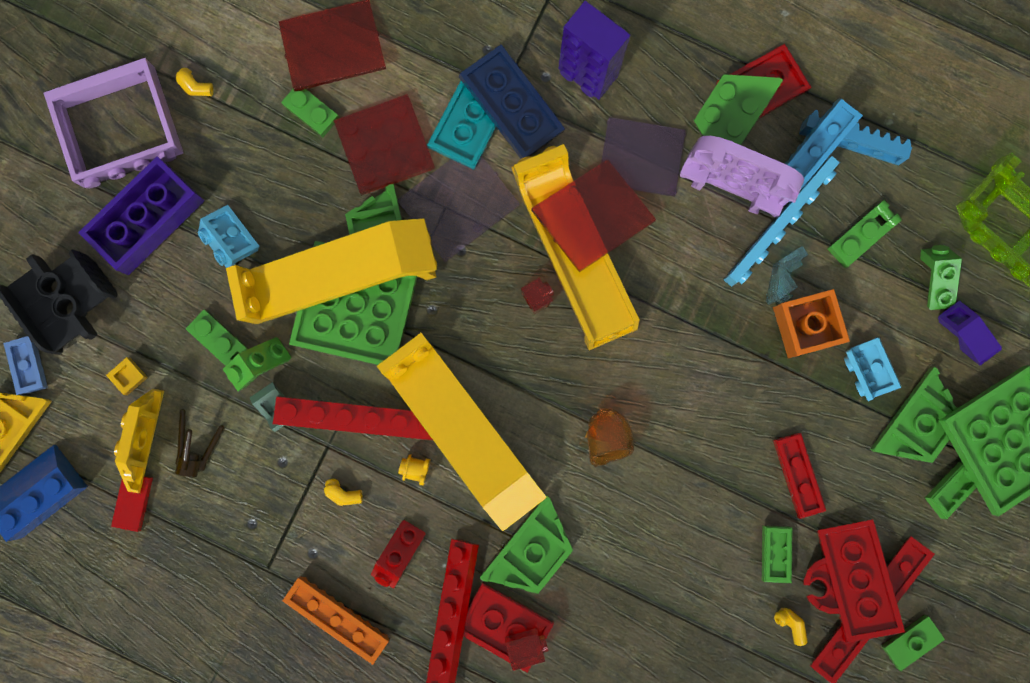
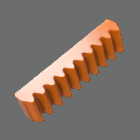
(336, 619)

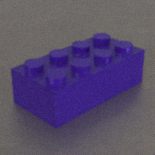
(592, 50)
(141, 216)

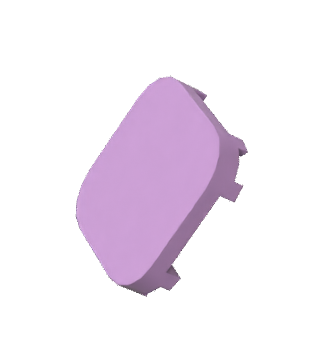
(742, 173)

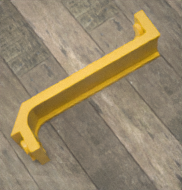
(332, 270)
(597, 290)
(462, 432)

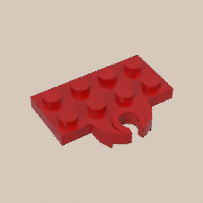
(855, 582)

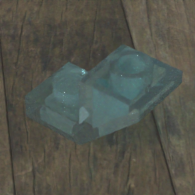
(780, 281)

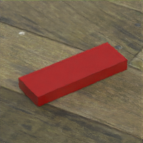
(799, 475)

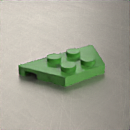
(736, 106)
(375, 212)
(916, 426)
(532, 552)

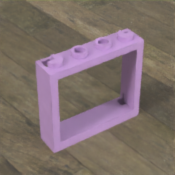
(97, 86)

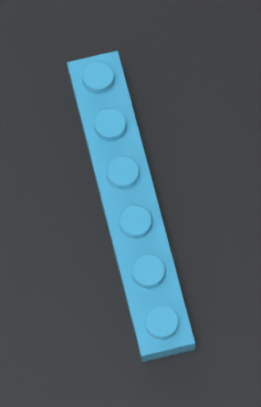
(775, 231)

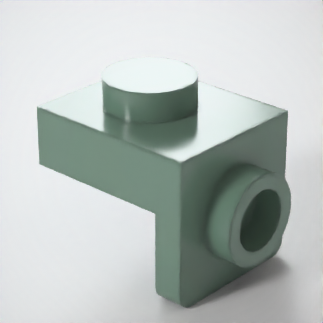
(265, 401)

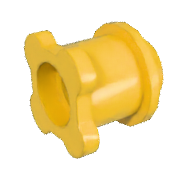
(414, 469)

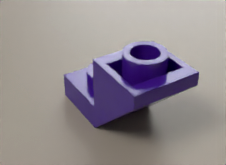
(972, 332)

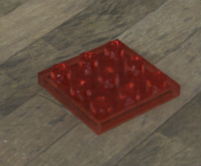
(384, 144)

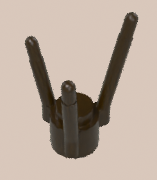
(188, 462)

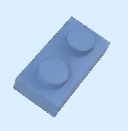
(25, 366)

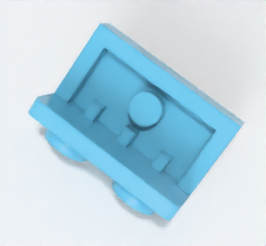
(872, 369)

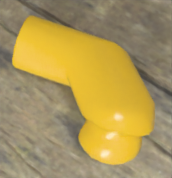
(190, 85)
(339, 496)
(787, 617)

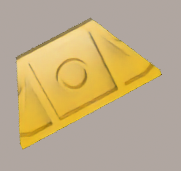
(17, 419)
(136, 438)

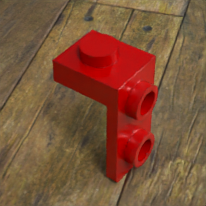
(397, 554)

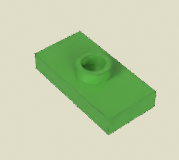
(951, 491)
(777, 554)
(913, 643)

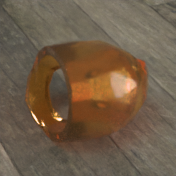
(609, 433)

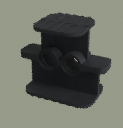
(44, 312)

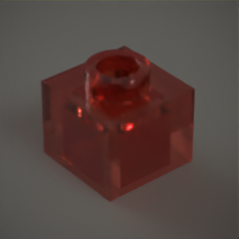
(537, 295)

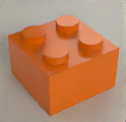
(811, 323)

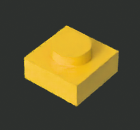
(126, 376)

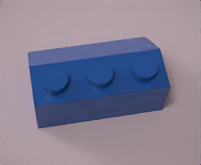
(37, 493)

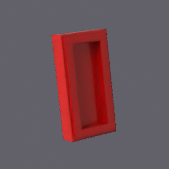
(131, 507)

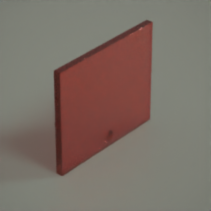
(331, 45)
(593, 215)

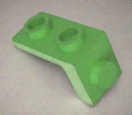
(944, 276)
(255, 361)

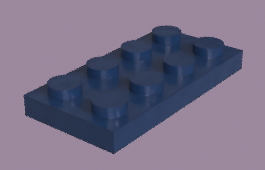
(511, 102)

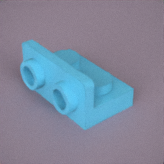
(226, 236)

